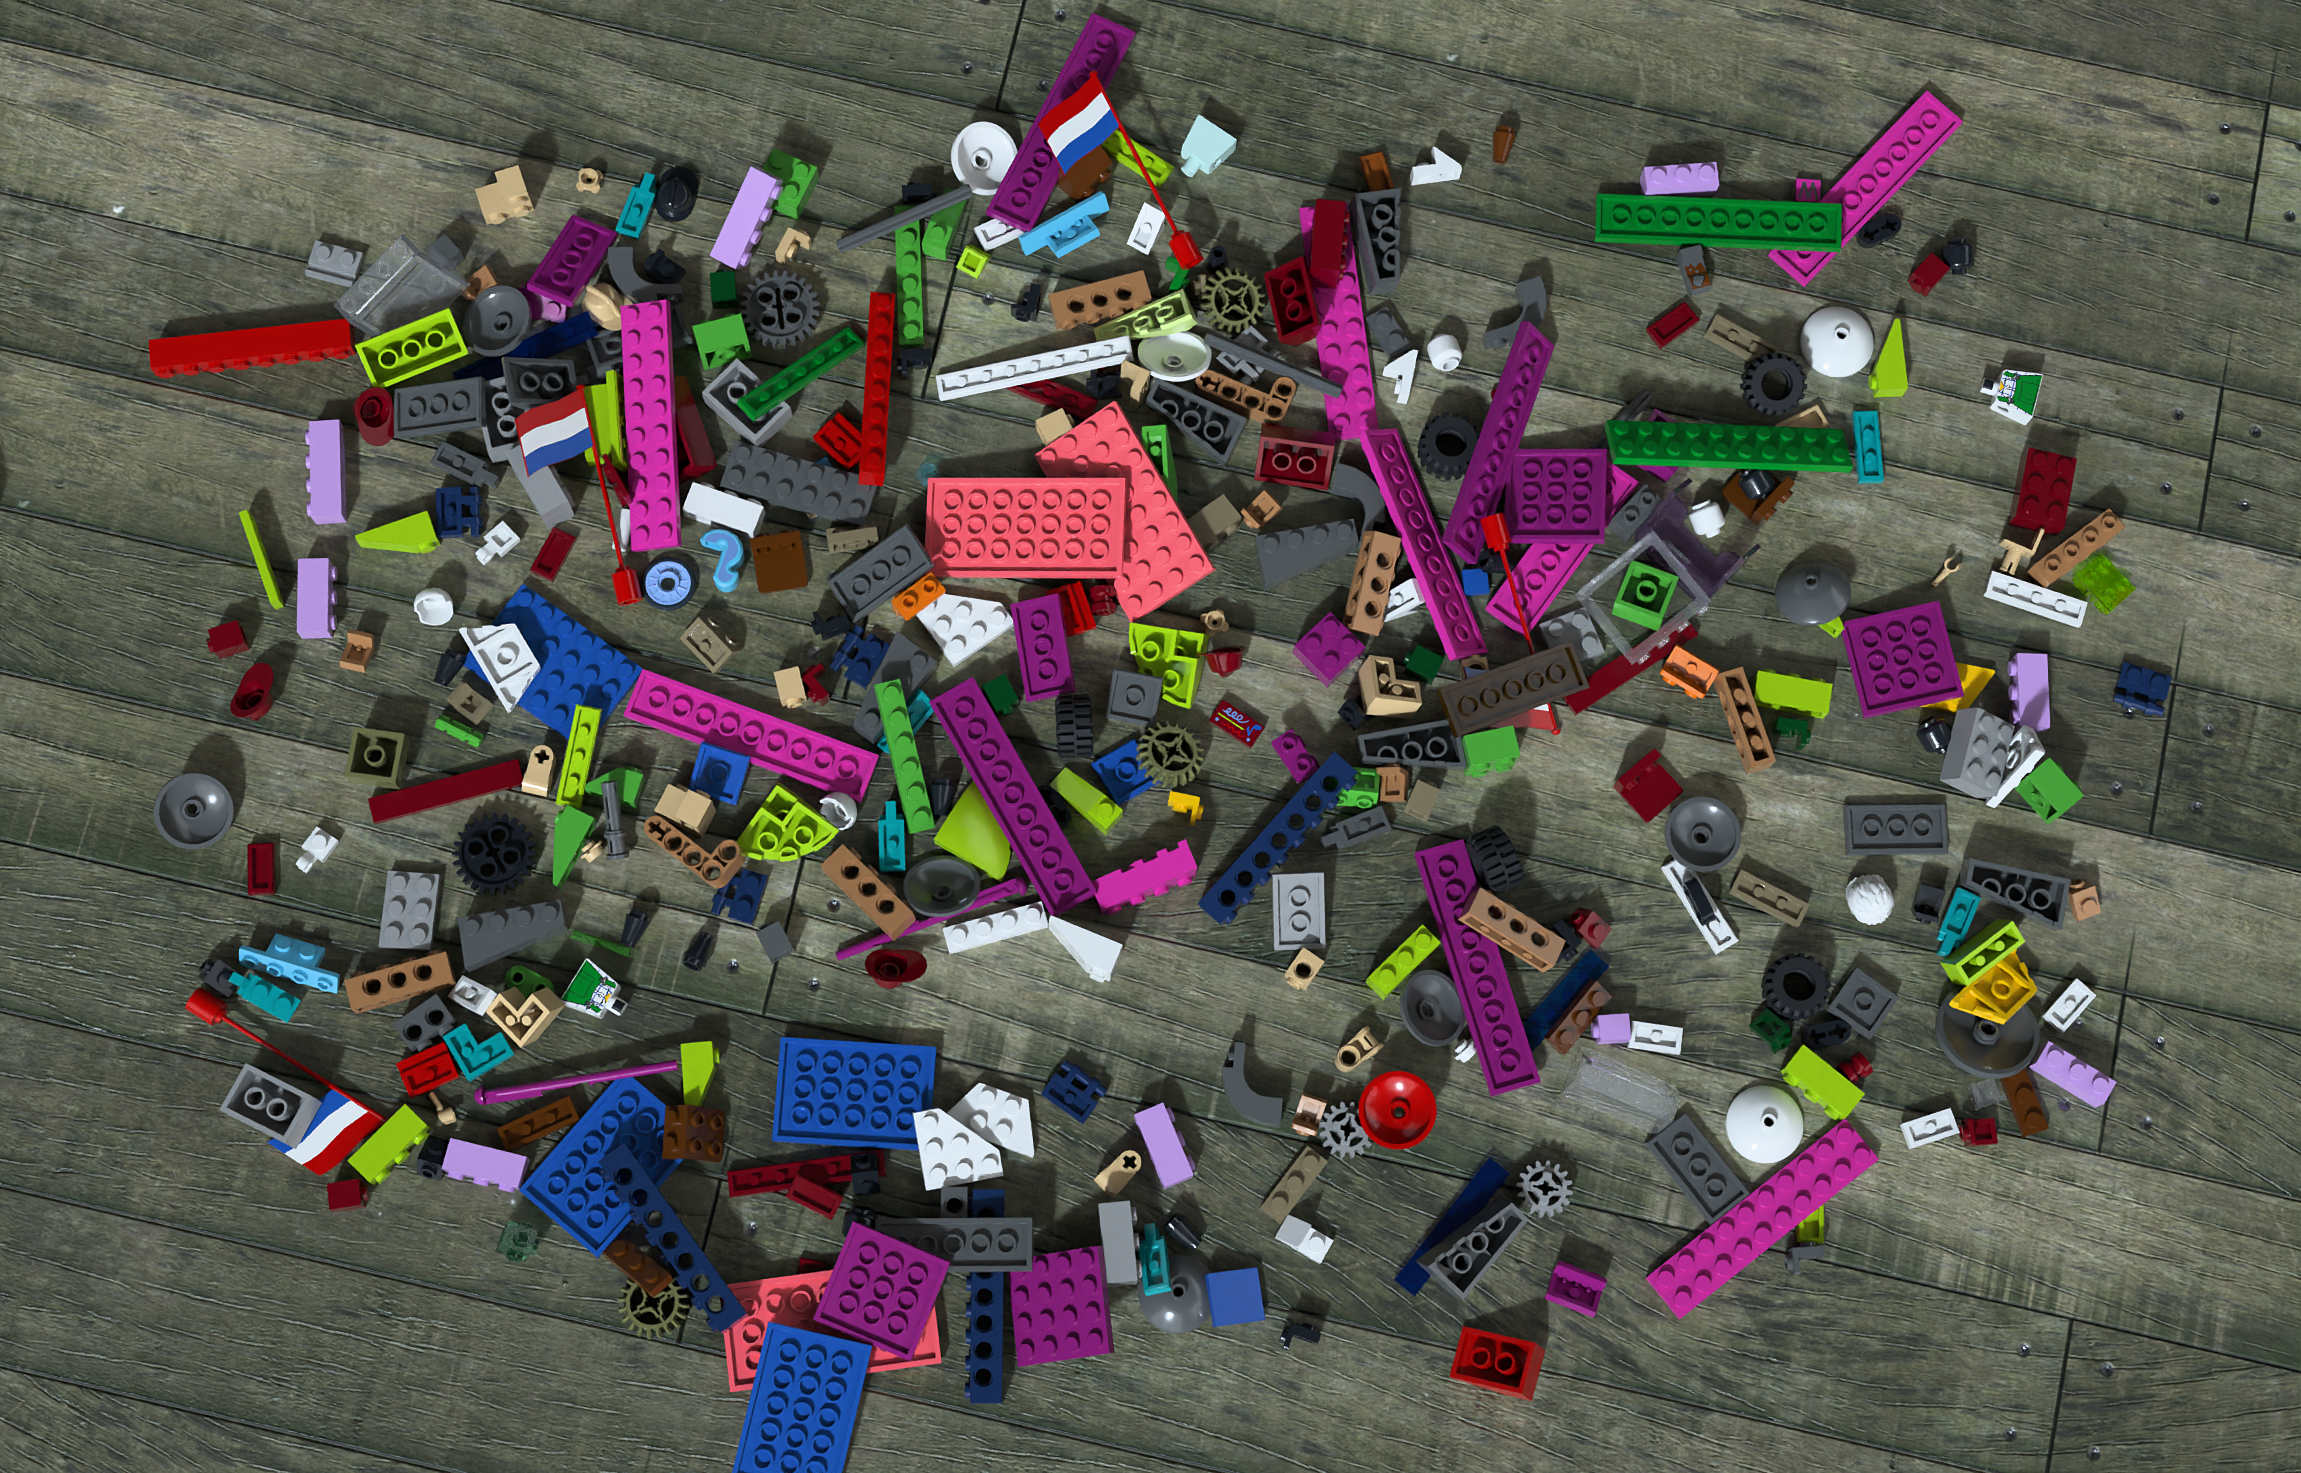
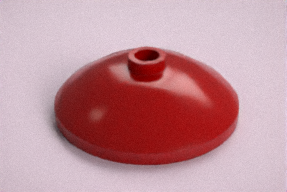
(1387, 1094)

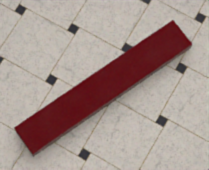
(1621, 671)
(446, 791)
(780, 1176)

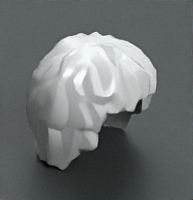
(1869, 899)

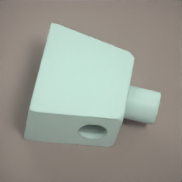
(1206, 147)

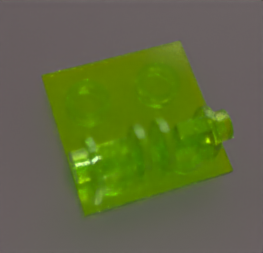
(2104, 584)

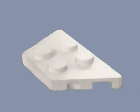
(503, 659)
(2022, 756)
(996, 1118)

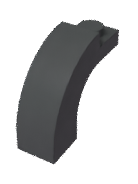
(622, 268)
(1532, 303)
(1364, 492)
(1250, 1105)

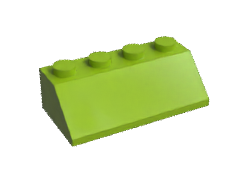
(411, 349)

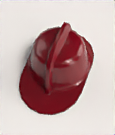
(375, 416)
(1225, 659)
(253, 694)
(894, 967)

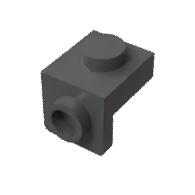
(1806, 1251)

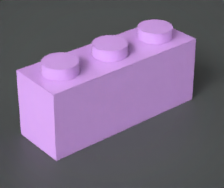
(1680, 180)
(316, 598)
(2029, 691)
(2072, 1074)
(1164, 1145)
(485, 1165)

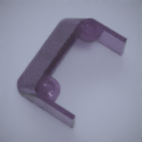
(1707, 570)

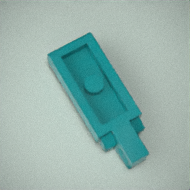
(637, 208)
(918, 711)
(891, 840)
(1956, 920)
(265, 995)
(1154, 1262)

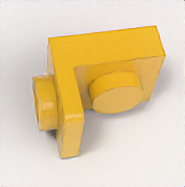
(1183, 802)

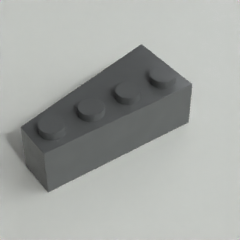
(1377, 234)
(1199, 420)
(1302, 550)
(901, 662)
(1413, 746)
(2019, 890)
(508, 931)
(1473, 1248)

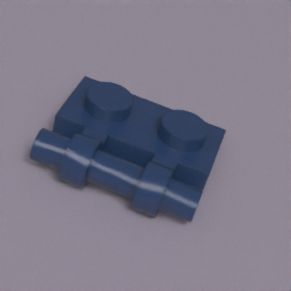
(450, 512)
(866, 662)
(2142, 682)
(746, 898)
(1071, 1099)

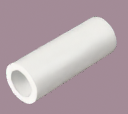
(623, 530)

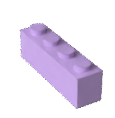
(746, 218)
(326, 472)

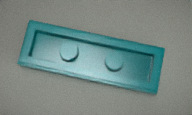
(1867, 447)

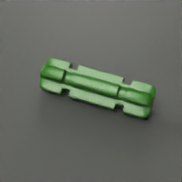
(459, 731)

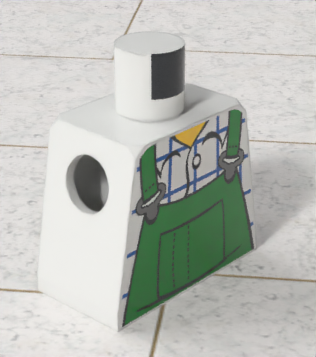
(2013, 394)
(593, 992)

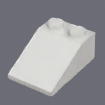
(1093, 952)

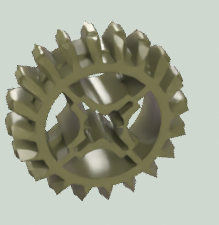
(1239, 307)
(1150, 744)
(642, 1309)

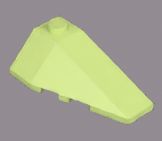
(1155, 319)

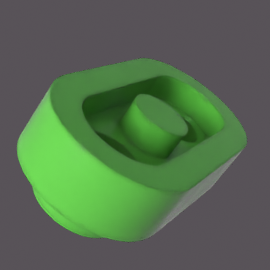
(530, 981)

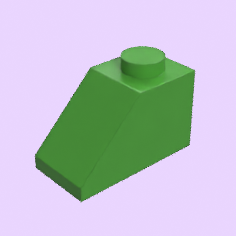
(629, 785)

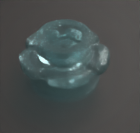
(927, 468)

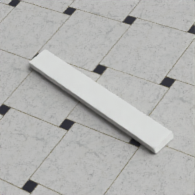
(1034, 368)

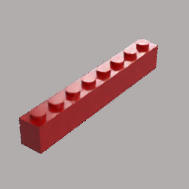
(251, 348)
(876, 389)

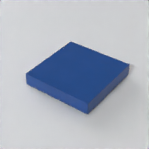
(720, 772)
(1121, 773)
(1235, 1297)

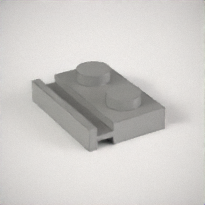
(334, 264)

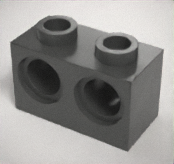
(1635, 513)
(422, 1017)

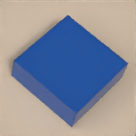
(1475, 582)

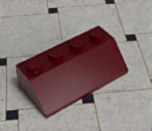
(693, 447)

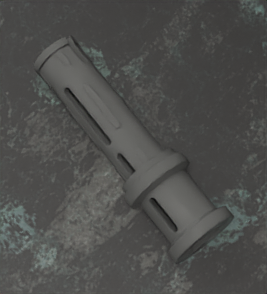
(615, 832)

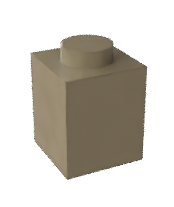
(1422, 800)

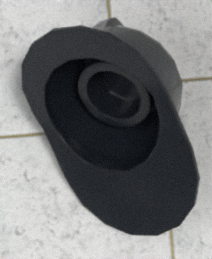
(676, 194)

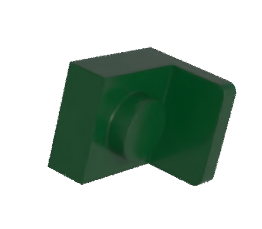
(1789, 727)
(1771, 1030)

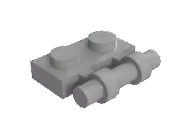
(1233, 364)

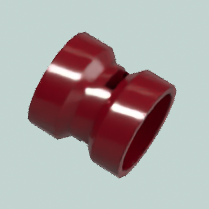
(1103, 602)
(1855, 1068)

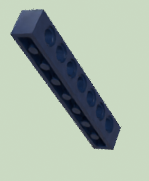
(1332, 767)
(624, 1159)
(989, 1393)

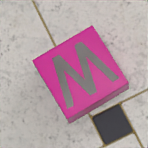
(1807, 190)

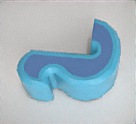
(731, 558)

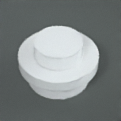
(1464, 1050)

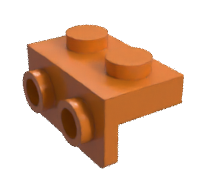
(918, 596)
(1689, 672)

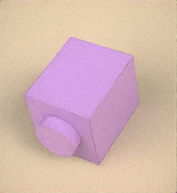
(1611, 1029)

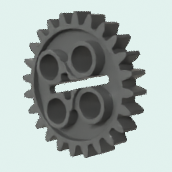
(802, 306)

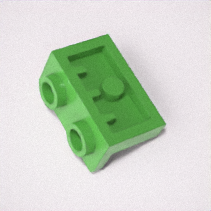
(1363, 793)

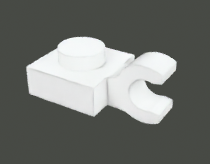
(499, 540)
(317, 846)

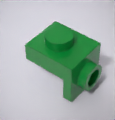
(1181, 277)

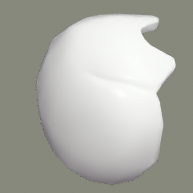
(433, 606)
(839, 809)

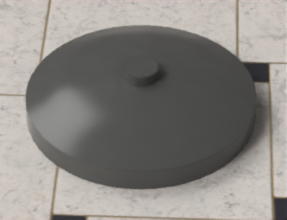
(1984, 1045)

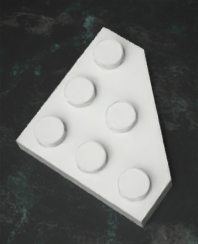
(964, 624)
(952, 1152)

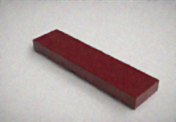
(1058, 396)

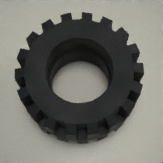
(1793, 389)
(1447, 427)
(1074, 726)
(1494, 860)
(1810, 972)

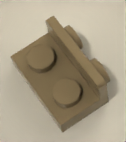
(852, 538)
(710, 642)

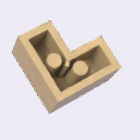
(505, 198)
(1384, 693)
(686, 809)
(523, 1017)

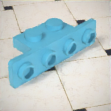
(1068, 228)
(292, 961)

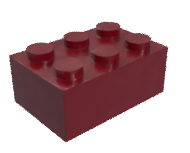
(1328, 243)
(2042, 491)

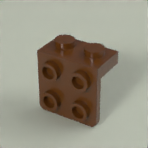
(1755, 509)
(779, 561)
(693, 1133)

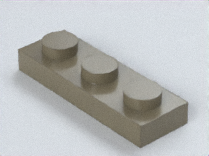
(1738, 339)
(1769, 898)
(1293, 1185)

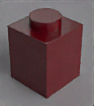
(1928, 275)
(227, 639)
(347, 1195)

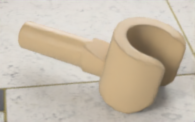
(1945, 572)
(445, 1115)

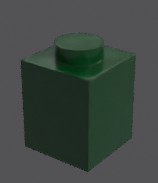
(723, 289)
(1422, 664)
(1001, 696)

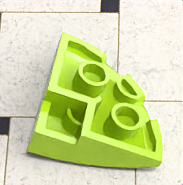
(1172, 656)
(785, 828)
(975, 835)

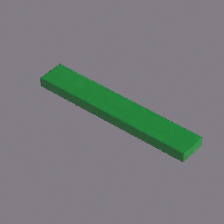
(800, 373)

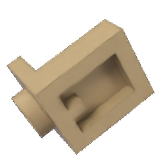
(788, 247)

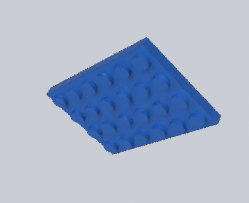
(572, 660)
(851, 1092)
(569, 1180)
(802, 1402)

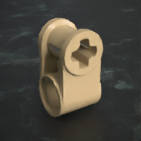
(539, 776)
(1361, 1048)
(1115, 1176)

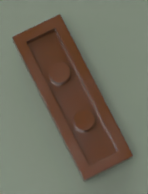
(1577, 1017)
(2024, 1104)
(538, 1124)
(637, 1266)

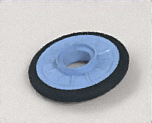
(668, 568)

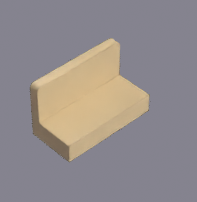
(1138, 379)

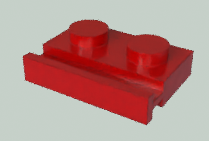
(840, 441)
(1075, 609)
(427, 1070)

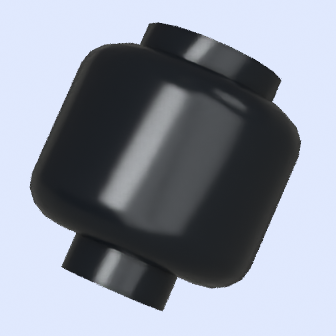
(1958, 256)
(1756, 483)
(1934, 734)
(858, 1213)

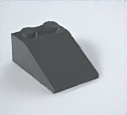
(537, 381)

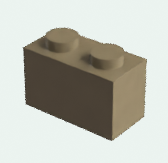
(1215, 522)

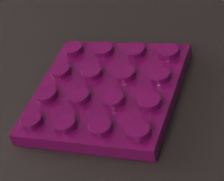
(1557, 496)
(1901, 659)
(882, 1290)
(1061, 1307)

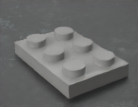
(1298, 910)
(409, 911)

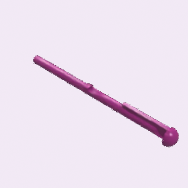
(985, 897)
(535, 1089)

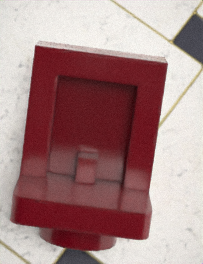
(814, 688)
(1589, 926)
(1978, 1132)

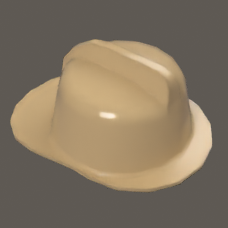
(604, 305)

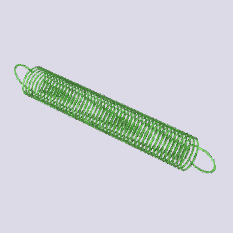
(603, 941)

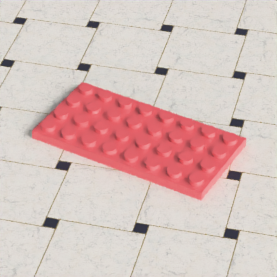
(1026, 527)
(1159, 543)
(794, 1303)

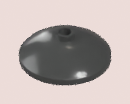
(490, 314)
(1816, 602)
(1712, 821)
(195, 828)
(941, 886)
(1438, 999)
(1183, 1312)

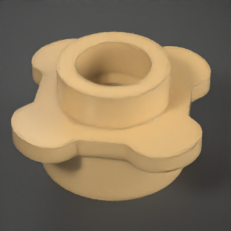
(584, 175)
(1218, 616)
(592, 850)

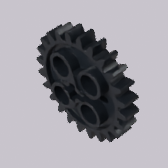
(474, 865)

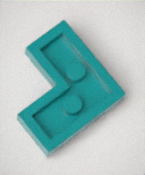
(476, 1058)

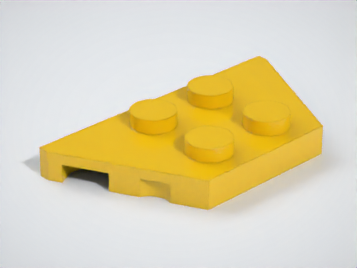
(1973, 681)
(1998, 991)

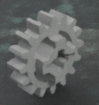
(1334, 1128)
(1542, 1200)

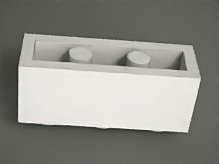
(724, 510)

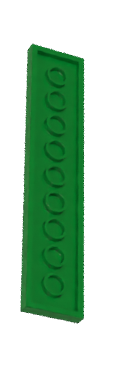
(1718, 222)
(1728, 446)

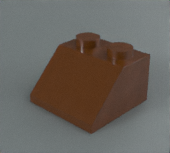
(1086, 175)

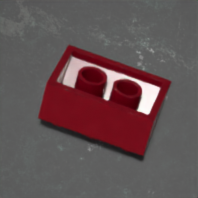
(1293, 302)
(1294, 456)

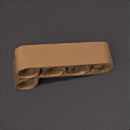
(1243, 393)
(689, 849)

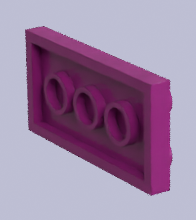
(572, 261)
(1043, 648)

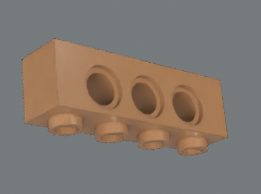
(1108, 290)
(2075, 549)
(1361, 592)
(1744, 720)
(891, 922)
(1498, 929)
(440, 978)

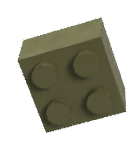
(377, 758)

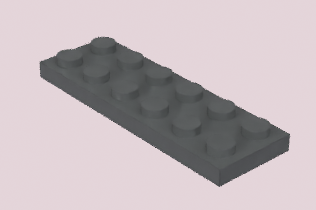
(797, 484)
(969, 1242)

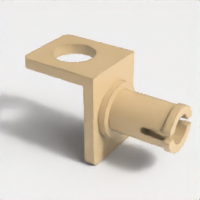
(2017, 551)

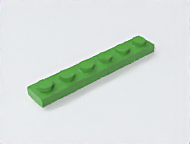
(909, 283)
(904, 756)

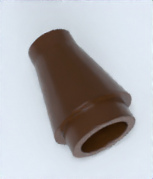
(1502, 143)

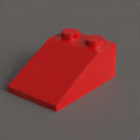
(1497, 1363)

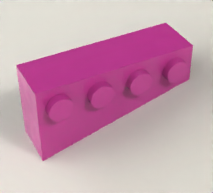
(1145, 879)

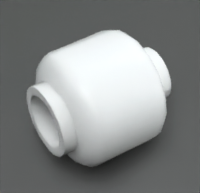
(1444, 352)
(1707, 518)

